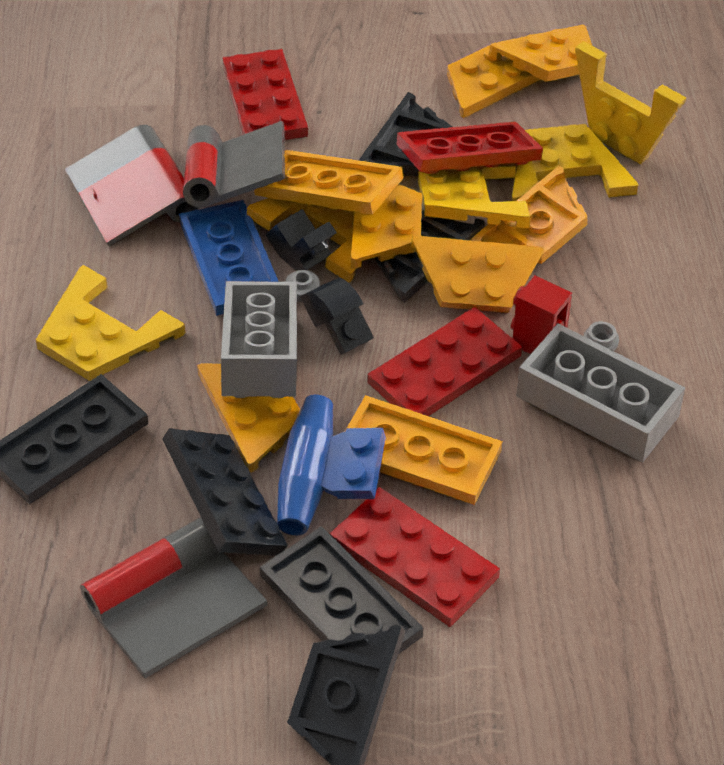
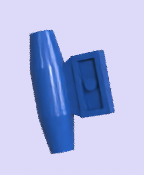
(321, 462)

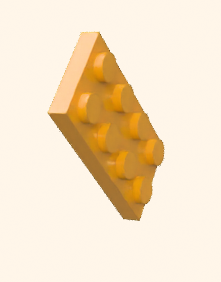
(333, 182)
(430, 450)

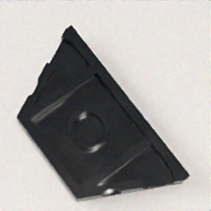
(406, 117)
(406, 271)
(345, 693)

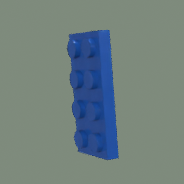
(225, 248)

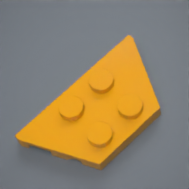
(544, 54)
(485, 80)
(553, 217)
(388, 228)
(475, 272)
(252, 422)

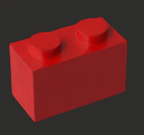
(538, 311)

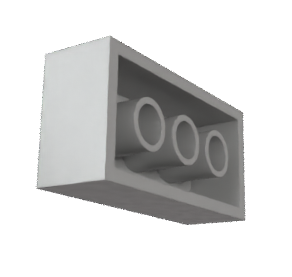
(259, 339)
(600, 392)

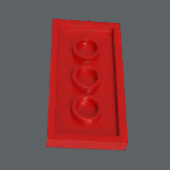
(264, 92)
(469, 147)
(445, 364)
(415, 556)

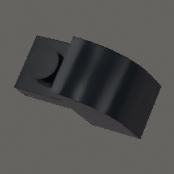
(299, 241)
(338, 307)

